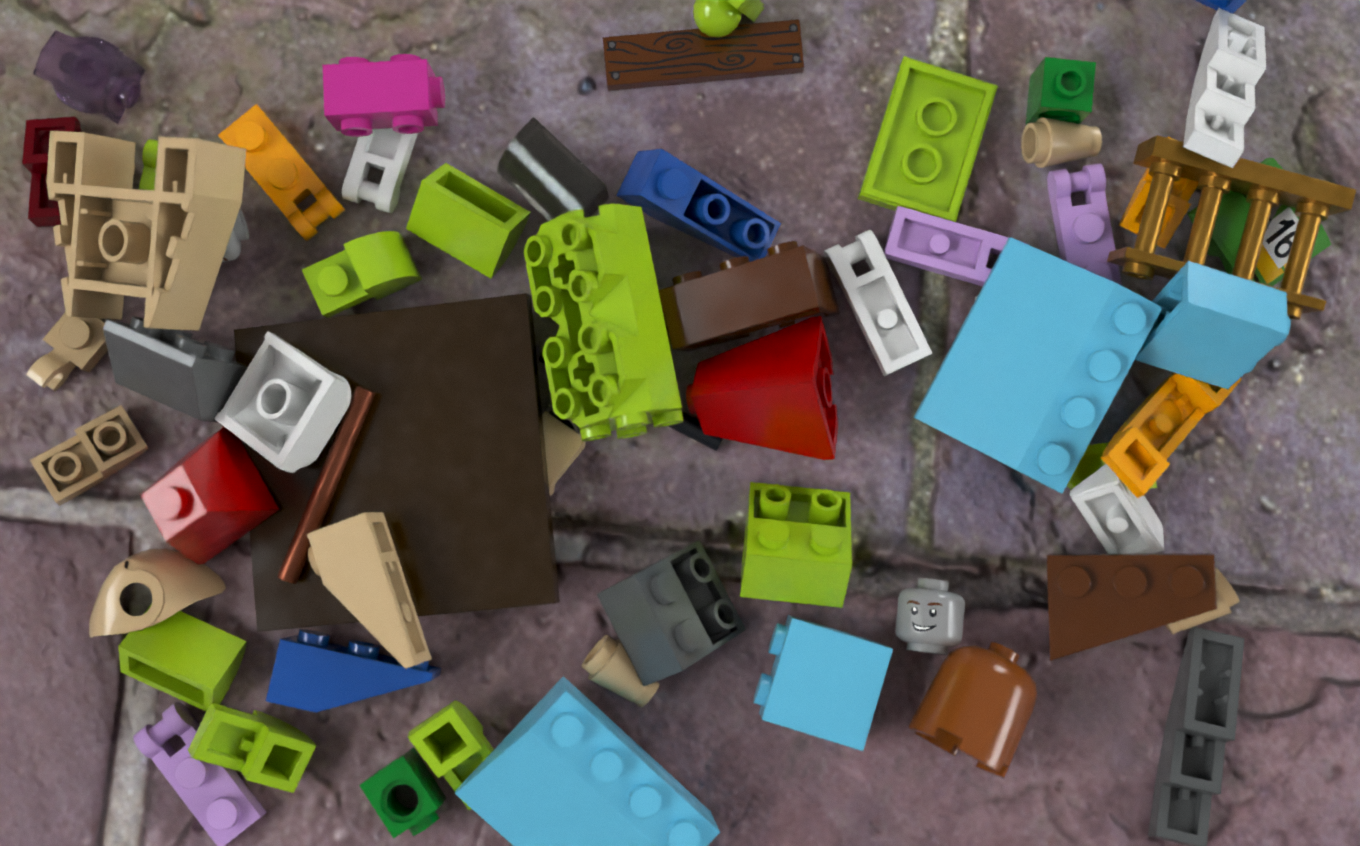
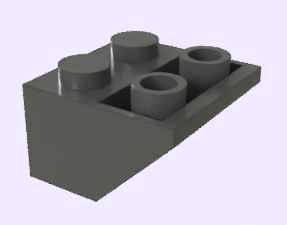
(172, 367)
(671, 613)

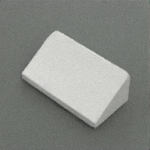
(1117, 516)

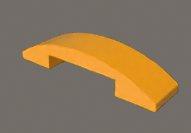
(1158, 427)

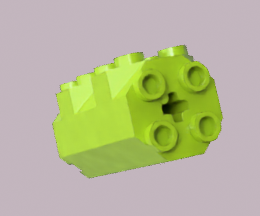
(612, 345)

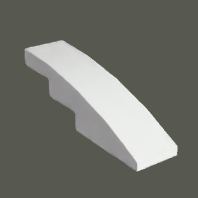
(1225, 88)

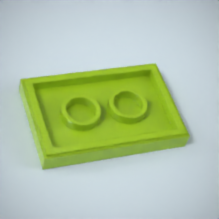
(927, 140)

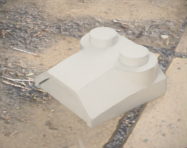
(286, 405)

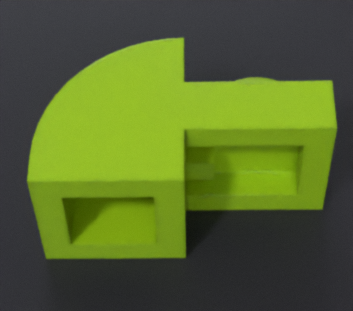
(365, 269)
(451, 743)
(253, 744)

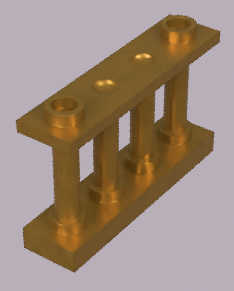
(1265, 190)

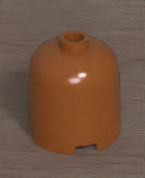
(978, 706)

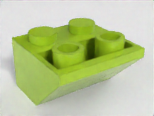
(797, 545)

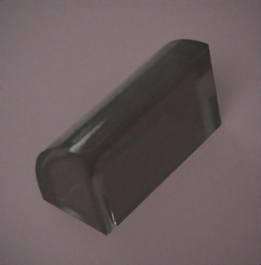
(550, 174)

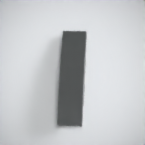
(1195, 737)

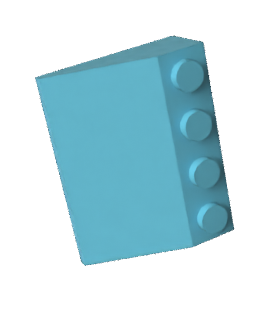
(1037, 363)
(581, 782)

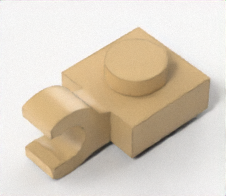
(75, 343)

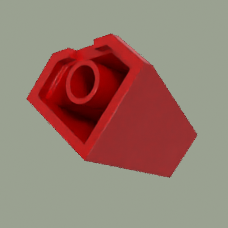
(771, 392)
(209, 498)

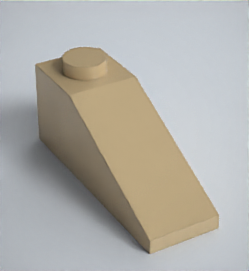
(367, 578)

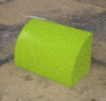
(467, 219)
(183, 659)

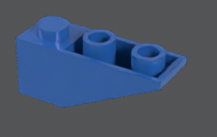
(696, 205)
(325, 675)

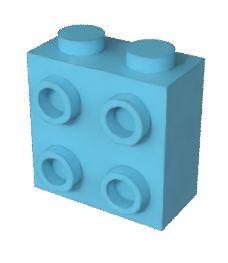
(1214, 325)
(822, 682)

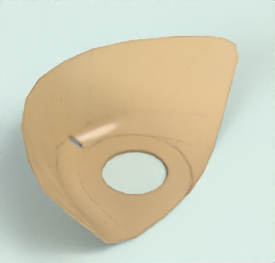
(170, 578)

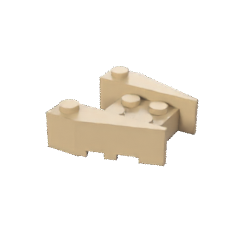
(143, 241)

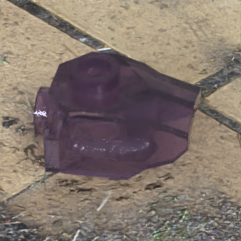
(90, 75)

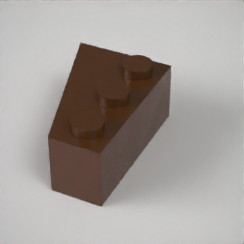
(747, 297)
(1122, 595)

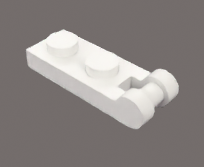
(382, 151)
(878, 304)

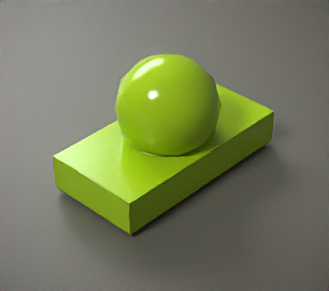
(721, 17)

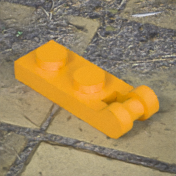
(281, 171)

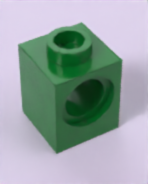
(1061, 90)
(381, 789)

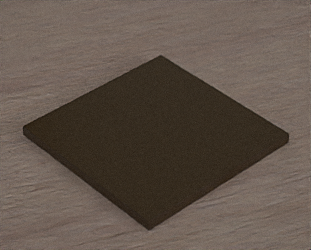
(442, 453)

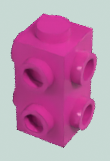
(382, 95)

